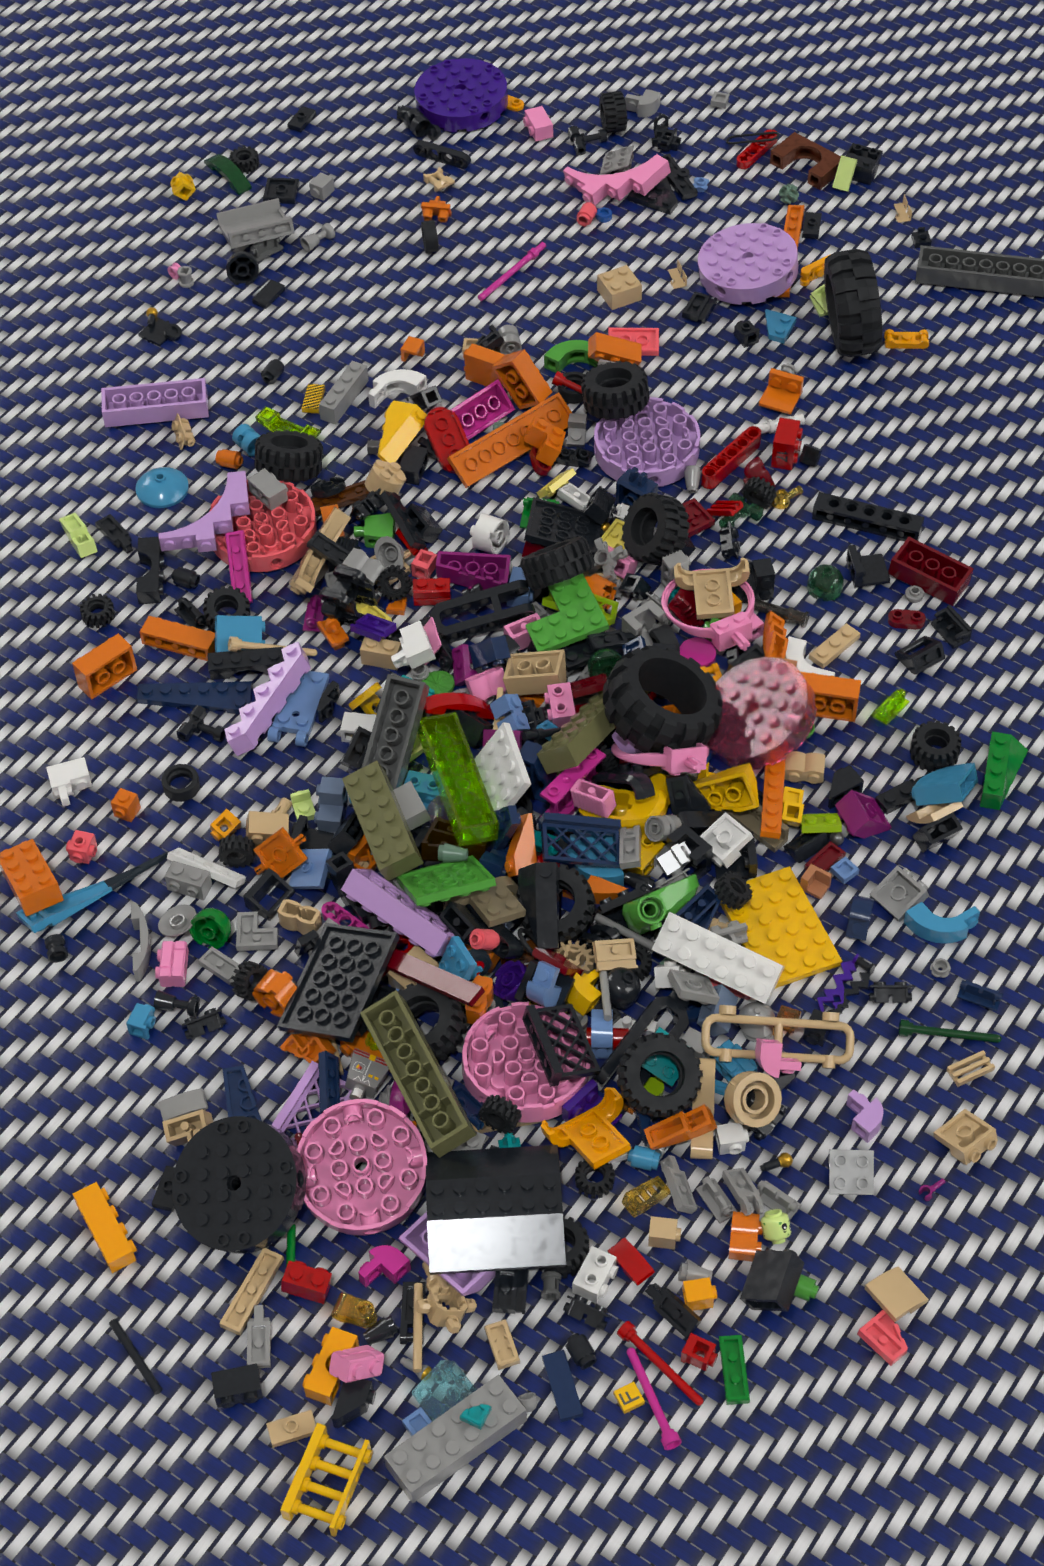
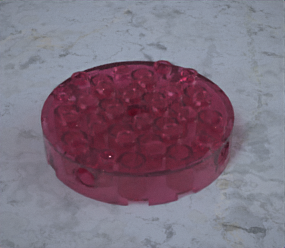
(764, 712)

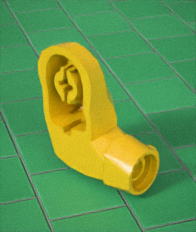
(634, 811)

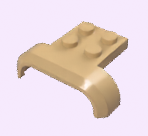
(713, 588)

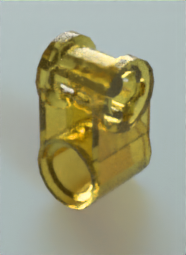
(350, 1310)

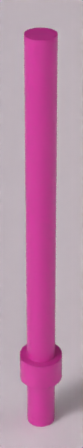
(531, 254)

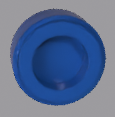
(604, 215)

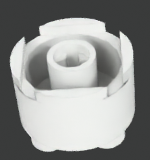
(489, 534)

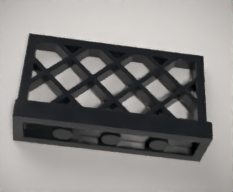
(543, 1043)

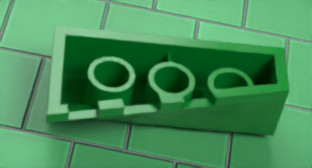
(1002, 765)

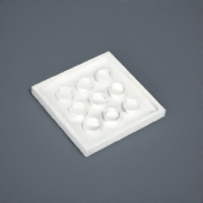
(502, 768)

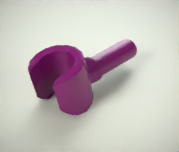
(931, 1189)

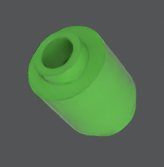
(806, 1288)

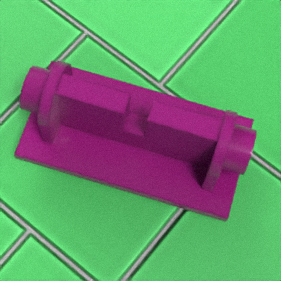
(313, 614)

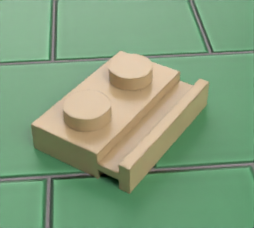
(614, 953)

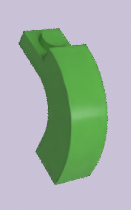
(566, 353)

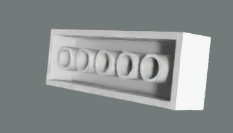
(718, 958)

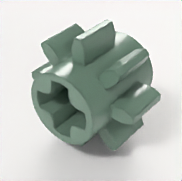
(789, 193)

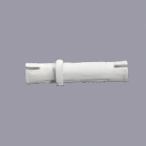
(771, 425)

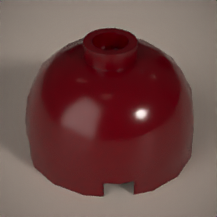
(756, 468)

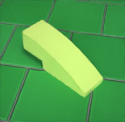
(78, 535)

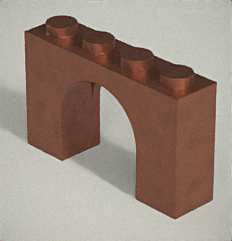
(799, 147)

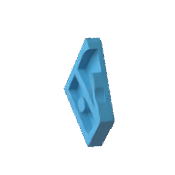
(779, 325)

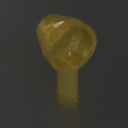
(783, 498)

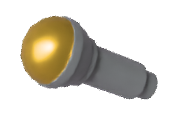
(407, 1363)

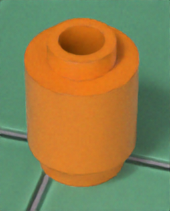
(229, 458)

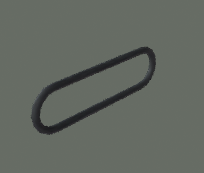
(752, 141)

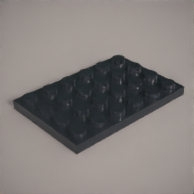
(338, 982)

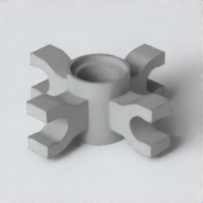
(610, 557)

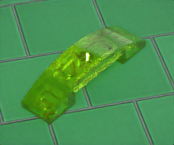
(272, 421)

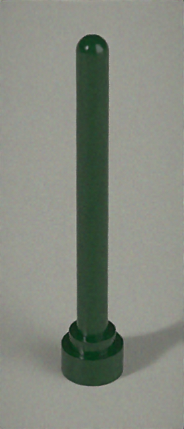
(907, 1028)

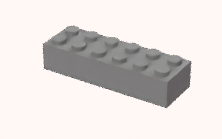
(450, 1443)

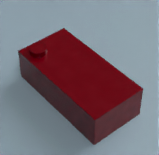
(931, 570)

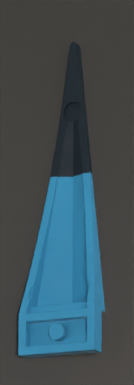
(78, 899)

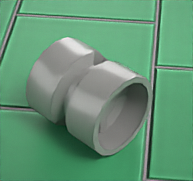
(511, 336)
(660, 826)

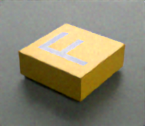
(629, 1397)

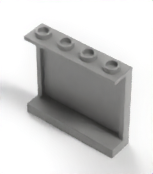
(254, 223)

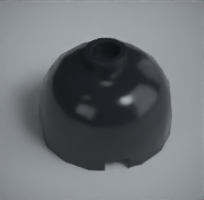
(242, 268)
(623, 987)

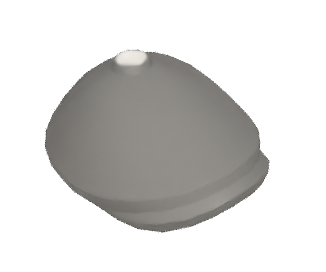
(752, 1031)

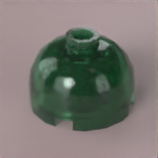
(825, 582)
(602, 661)

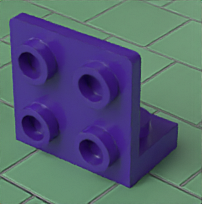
(582, 1101)

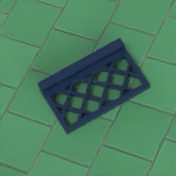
(578, 825)

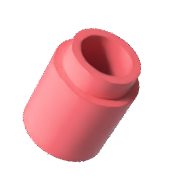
(586, 214)
(484, 939)

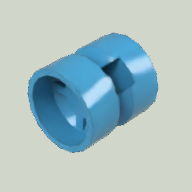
(246, 438)

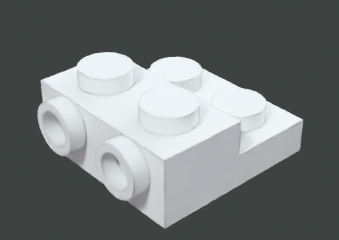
(727, 840)

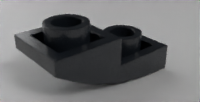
(577, 458)
(325, 706)

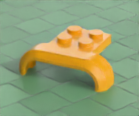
(592, 1131)

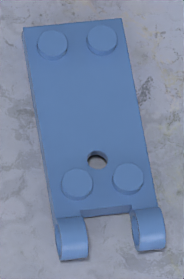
(302, 702)

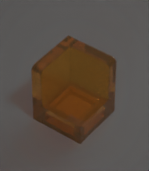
(787, 1012)

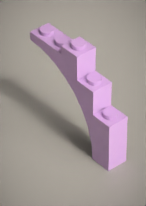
(218, 521)

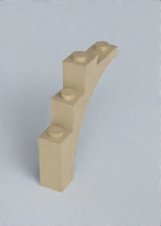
(311, 564)

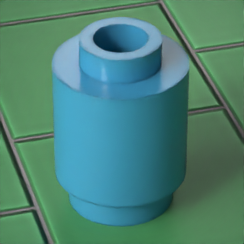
(644, 1158)

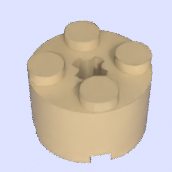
(385, 476)

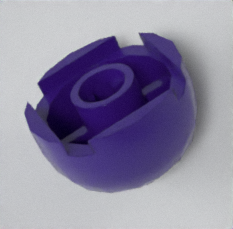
(508, 980)

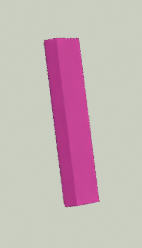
(238, 562)

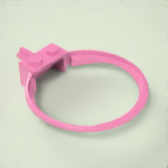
(725, 632)
(672, 760)

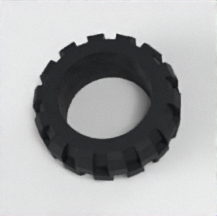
(853, 302)
(676, 680)

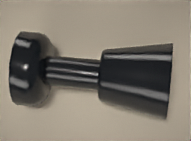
(166, 1001)

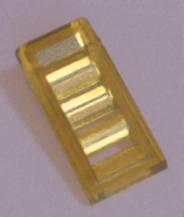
(636, 1205)

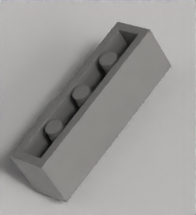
(343, 392)

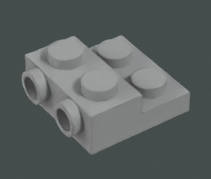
(899, 892)

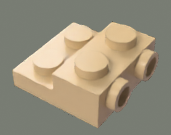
(967, 1136)

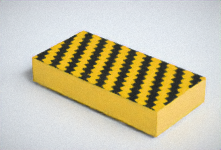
(313, 397)

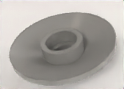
(176, 920)

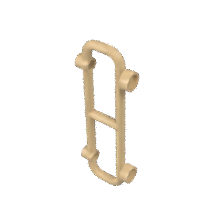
(829, 1021)

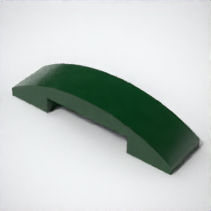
(230, 172)

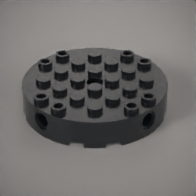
(208, 1179)

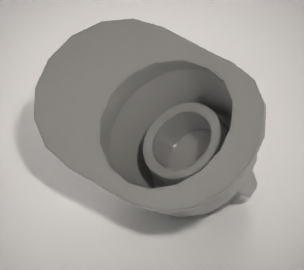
(389, 552)

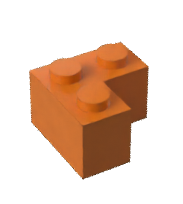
(545, 438)

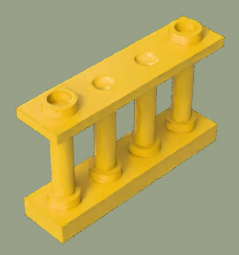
(311, 1461)

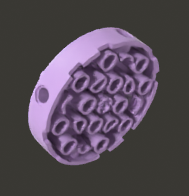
(748, 263)
(655, 441)

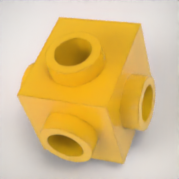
(182, 186)

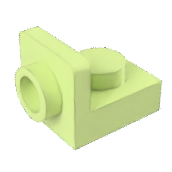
(303, 804)

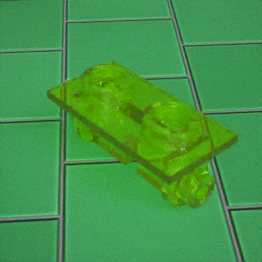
(891, 707)

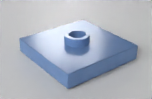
(313, 871)

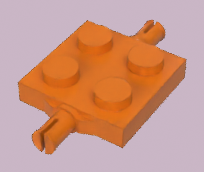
(280, 853)

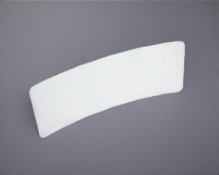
(666, 848)

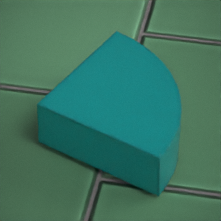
(476, 1415)

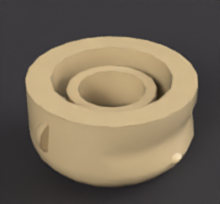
(766, 1102)

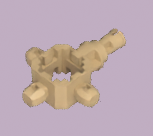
(442, 1292)

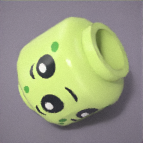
(775, 1226)

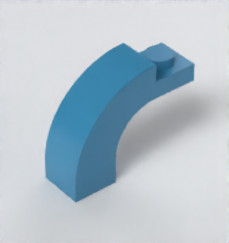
(939, 929)

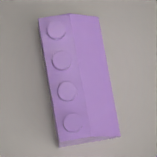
(465, 1283)

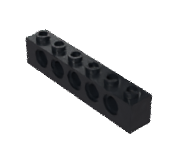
(867, 517)

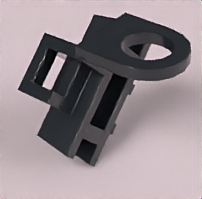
(661, 133)
(531, 713)

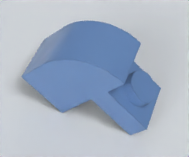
(543, 987)
(601, 1034)

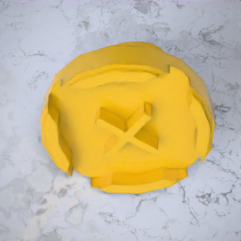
(367, 699)

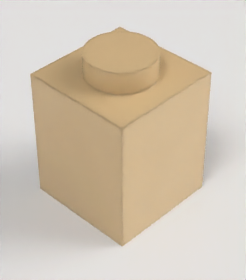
(663, 1233)

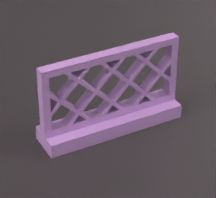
(299, 1097)

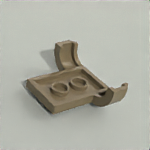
(496, 904)

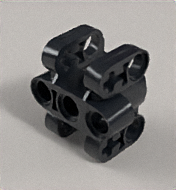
(347, 588)

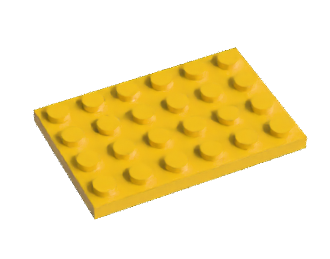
(785, 927)

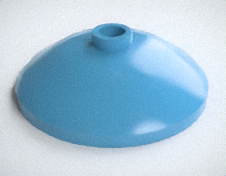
(162, 487)

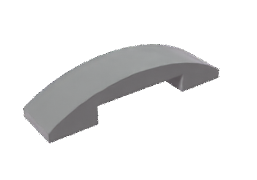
(140, 959)

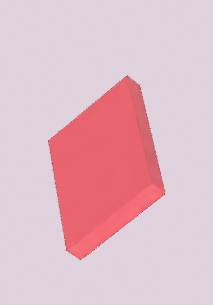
(646, 336)

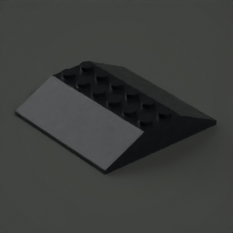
(494, 1210)

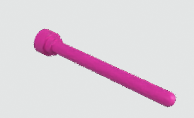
(670, 1438)

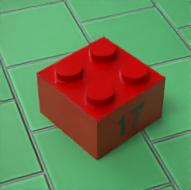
(786, 444)

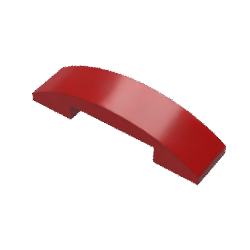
(459, 701)

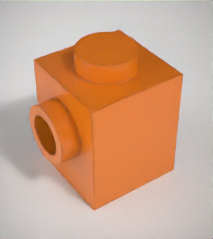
(125, 805)

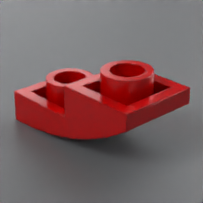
(631, 1261)

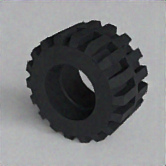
(613, 111)
(224, 598)
(935, 734)
(575, 1257)

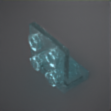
(442, 1388)

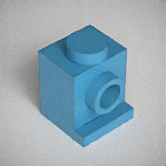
(141, 1020)

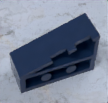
(536, 771)
(701, 907)

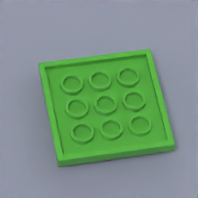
(445, 881)

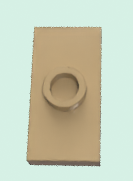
(502, 1344)
(291, 1428)

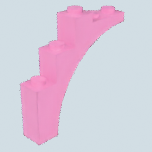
(618, 185)

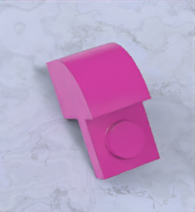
(384, 1260)

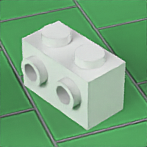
(595, 1274)

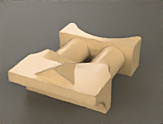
(443, 182)

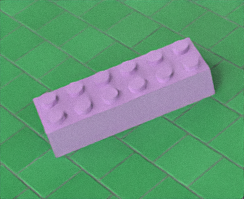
(154, 402)
(398, 910)

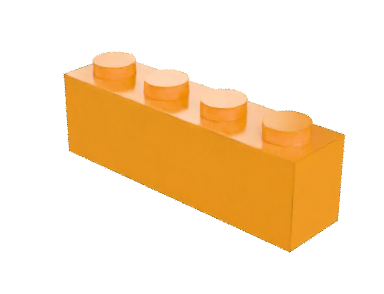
(104, 1226)

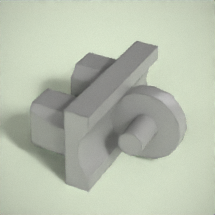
(734, 932)

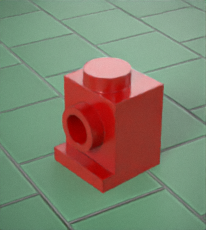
(696, 1345)

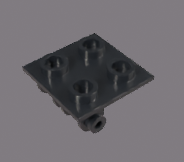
(365, 508)

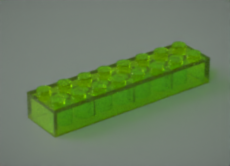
(458, 779)

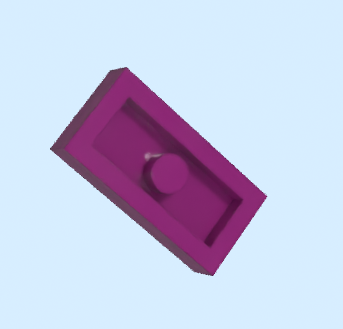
(461, 664)

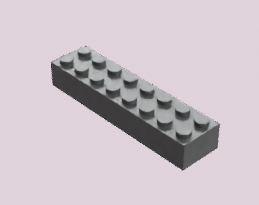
(980, 271)

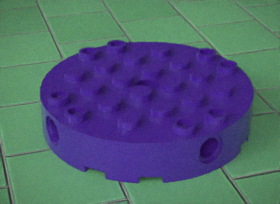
(461, 94)

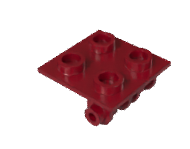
(684, 607)

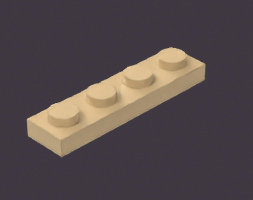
(251, 1291)

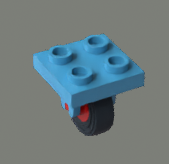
(464, 962)

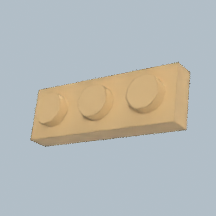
(834, 646)

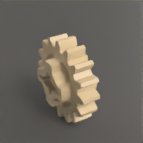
(577, 955)

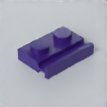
(373, 627)

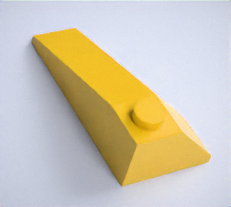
(400, 428)
(731, 789)

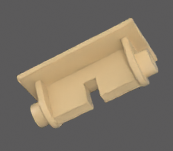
(183, 432)

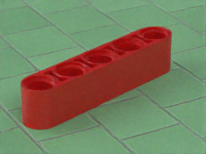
(731, 457)

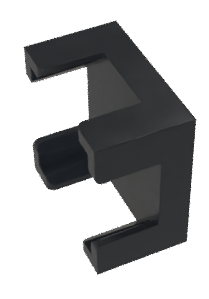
(700, 850)

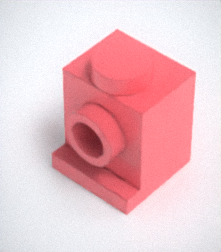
(423, 564)

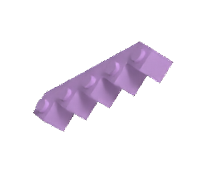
(269, 699)

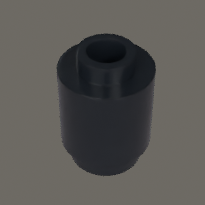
(272, 371)
(185, 577)
(581, 1351)

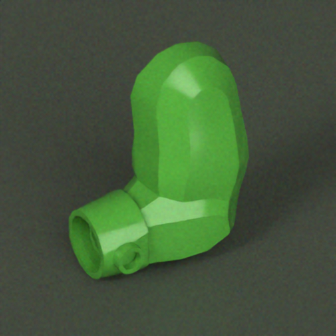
(652, 909)

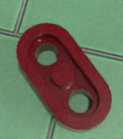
(539, 467)
(906, 619)

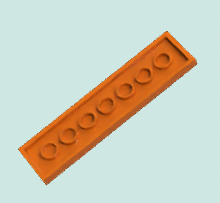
(505, 442)

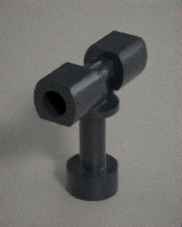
(580, 139)
(196, 725)

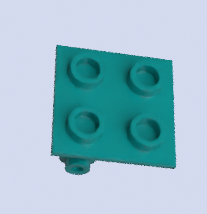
(662, 1066)

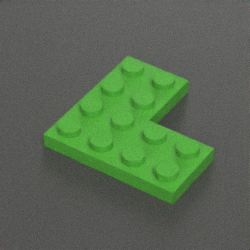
(577, 616)

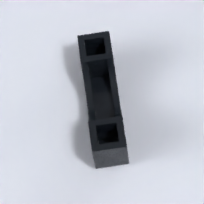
(149, 586)
(225, 664)

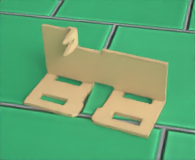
(901, 210)
(675, 275)

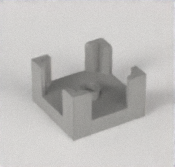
(642, 618)

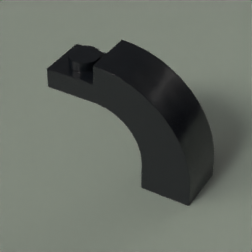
(339, 870)

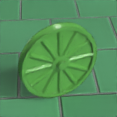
(440, 682)

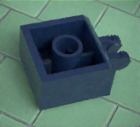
(633, 485)

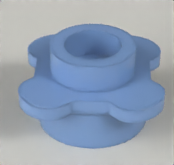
(701, 184)

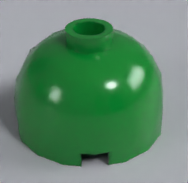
(211, 927)

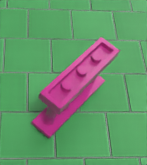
(559, 791)

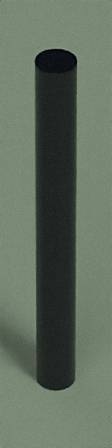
(135, 1356)

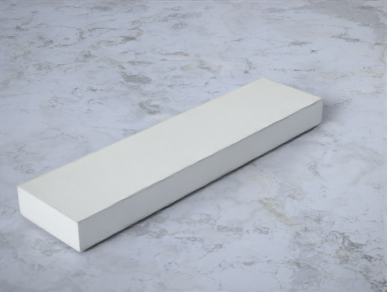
(217, 871)

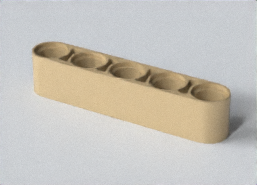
(703, 1145)

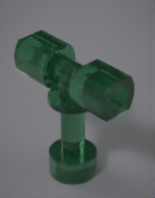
(753, 511)

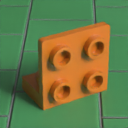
(782, 391)

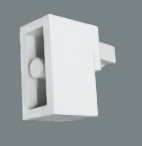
(415, 647)
(68, 778)

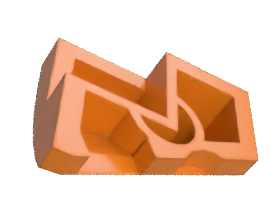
(307, 1046)

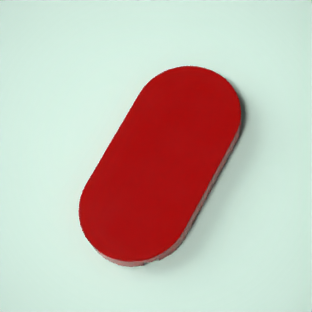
(445, 435)

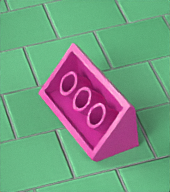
(483, 409)

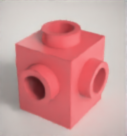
(82, 847)

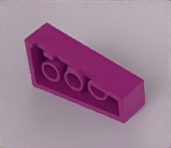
(474, 568)

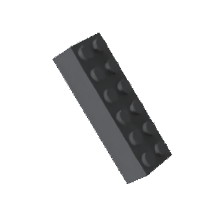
(396, 726)

